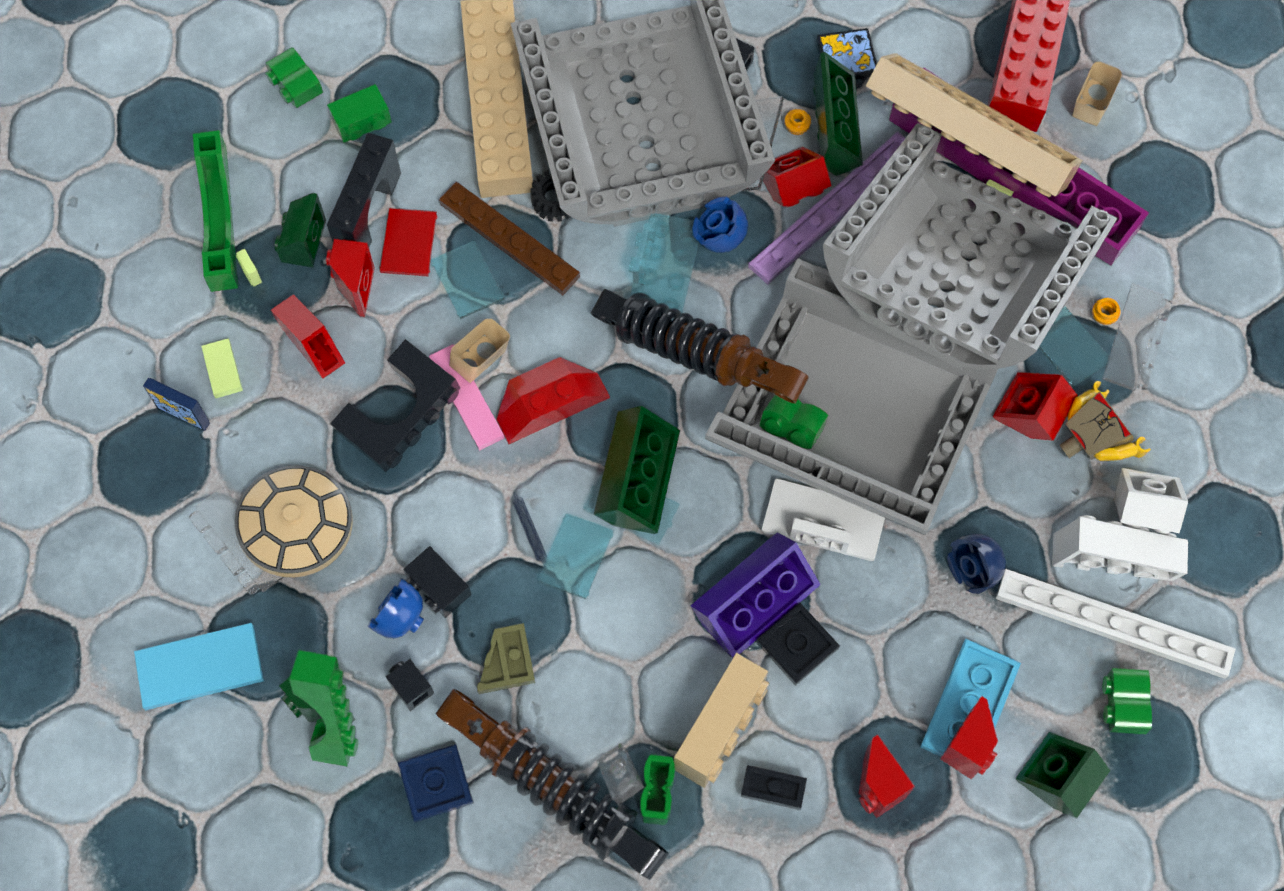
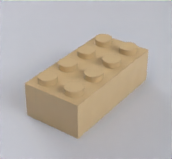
(720, 720)

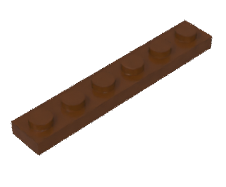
(509, 238)

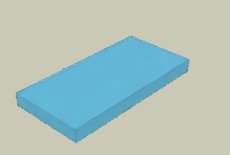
(198, 666)
(974, 674)

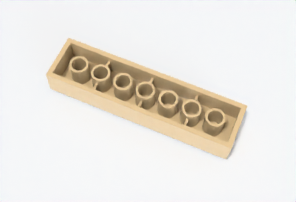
(496, 98)
(974, 124)

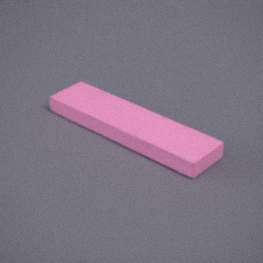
(471, 405)

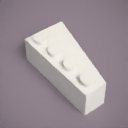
(1120, 549)

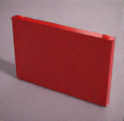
(408, 242)

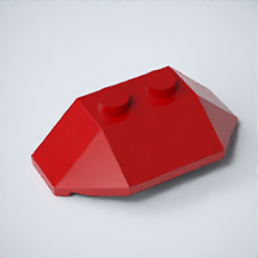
(547, 397)

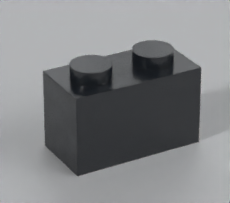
(437, 582)

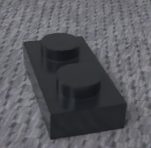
(773, 787)

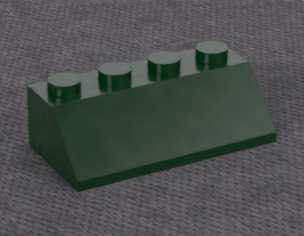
(837, 115)
(637, 471)

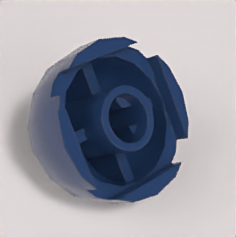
(977, 562)

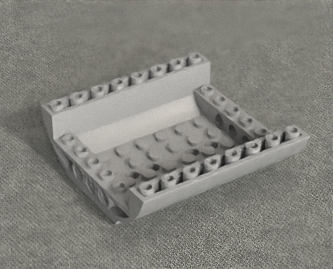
(691, 108)
(909, 243)

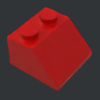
(796, 176)
(352, 272)
(1036, 405)
(974, 742)
(882, 780)

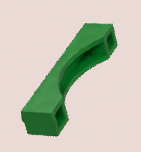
(214, 183)
(320, 684)

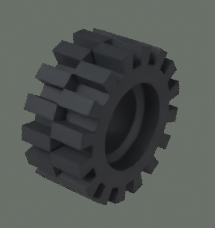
(540, 203)

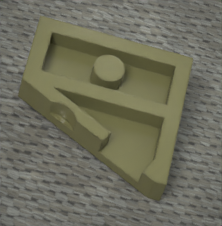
(507, 661)

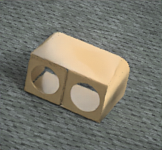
(1099, 74)
(495, 335)

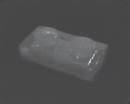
(619, 774)

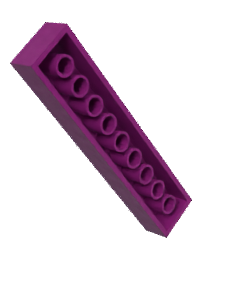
(1068, 206)

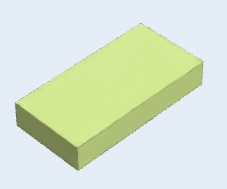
(222, 368)

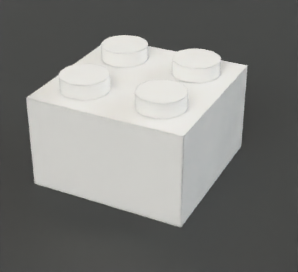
(1150, 501)

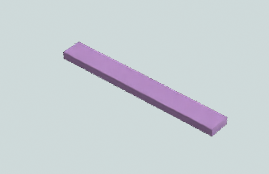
(822, 215)

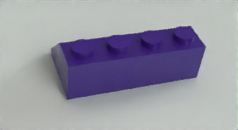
(756, 594)

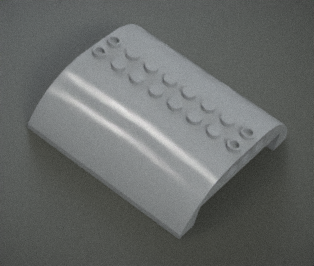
(890, 406)

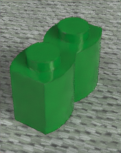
(293, 77)
(796, 422)
(1128, 701)
(658, 782)

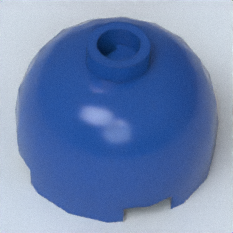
(721, 225)
(398, 612)

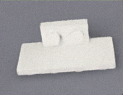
(822, 520)

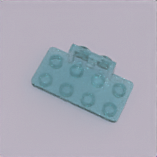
(664, 260)

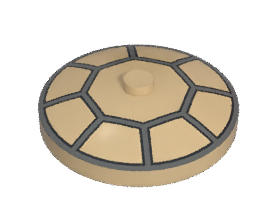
(293, 521)

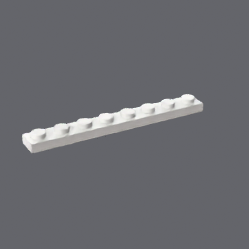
(1116, 624)

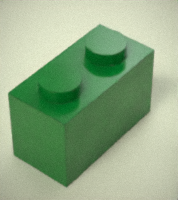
(359, 113)

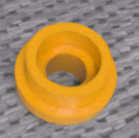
(794, 127)
(1106, 304)

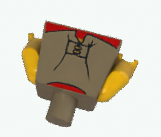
(1099, 429)

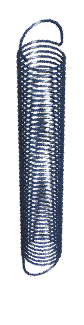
(524, 527)

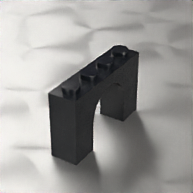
(373, 170)
(388, 442)

